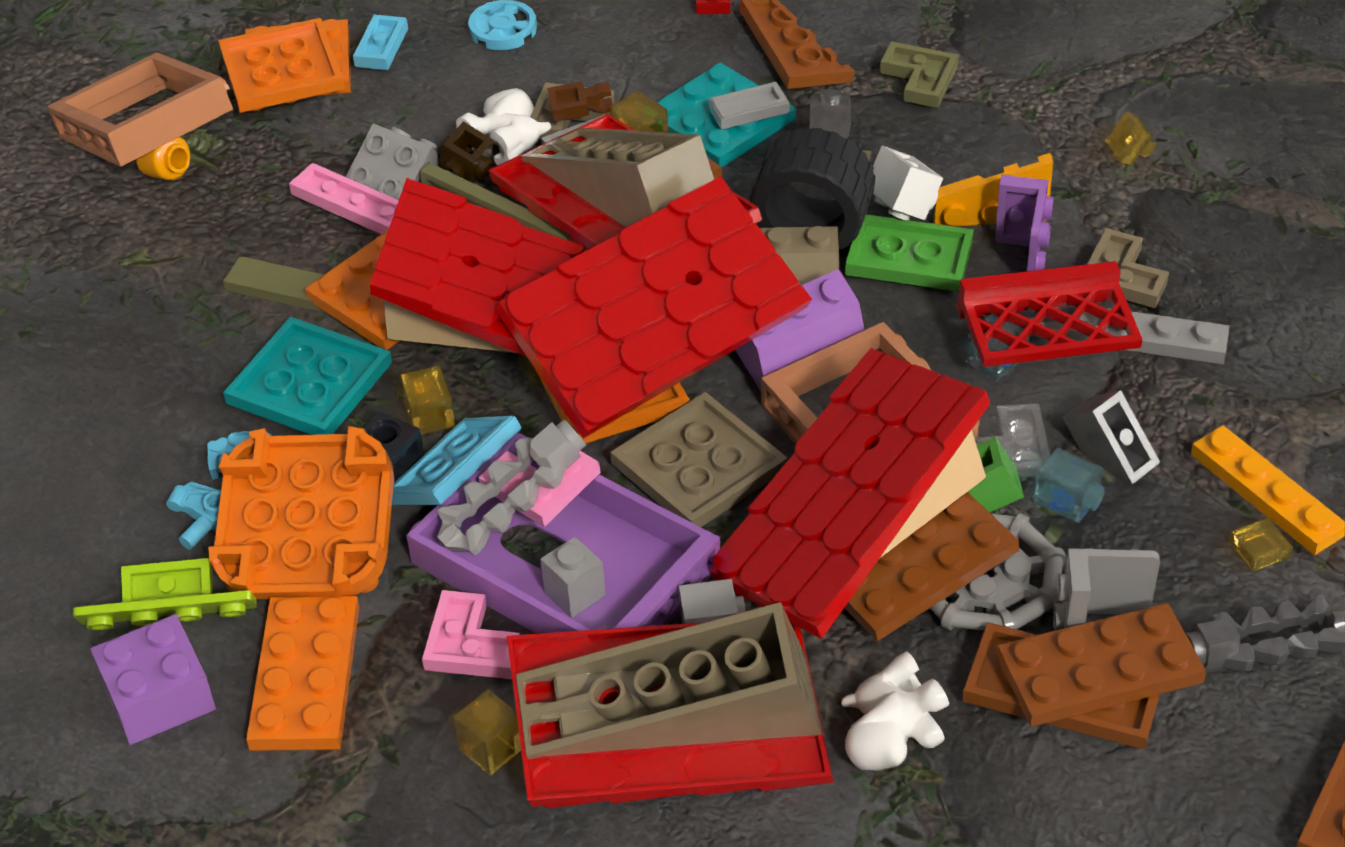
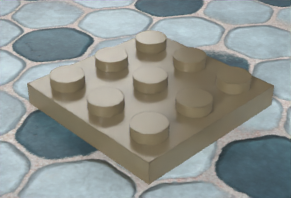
(698, 460)

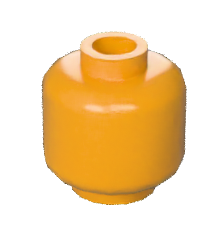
(167, 161)

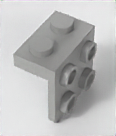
(390, 158)
(1104, 584)

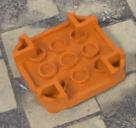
(304, 515)

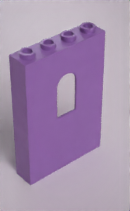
(639, 542)

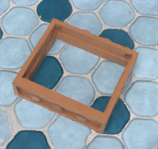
(81, 114)
(783, 386)

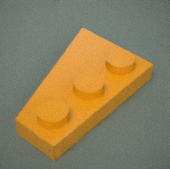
(976, 198)

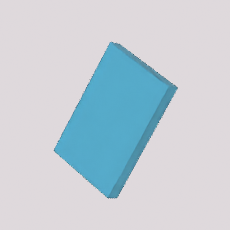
(453, 460)

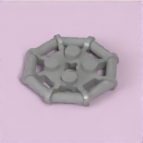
(1008, 585)

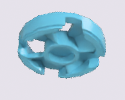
(498, 26)

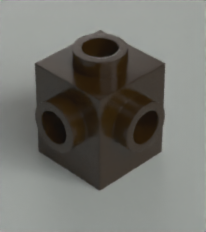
(467, 153)

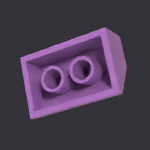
(827, 320)

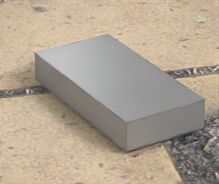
(748, 105)

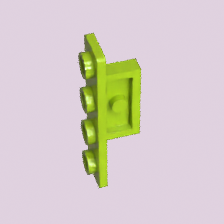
(163, 591)

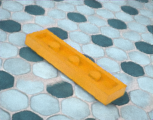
(1269, 490)

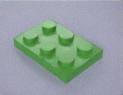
(910, 252)

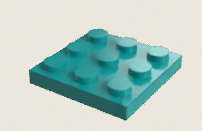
(690, 114)
(308, 377)

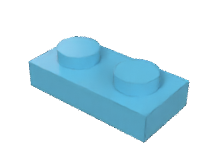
(380, 42)

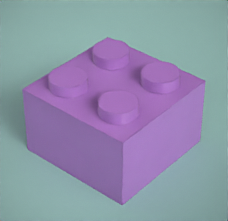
(153, 679)

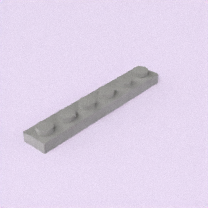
(1160, 335)

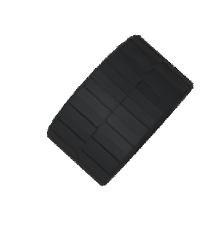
(819, 160)

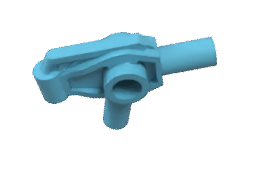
(201, 504)

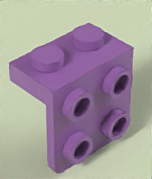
(1021, 216)

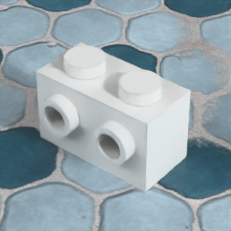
(904, 184)

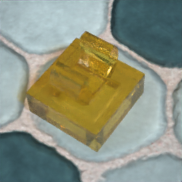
(1130, 139)

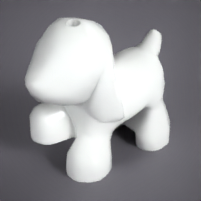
(508, 123)
(893, 711)

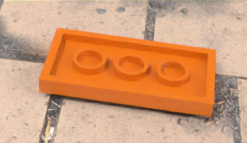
(304, 674)

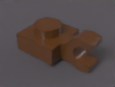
(573, 100)

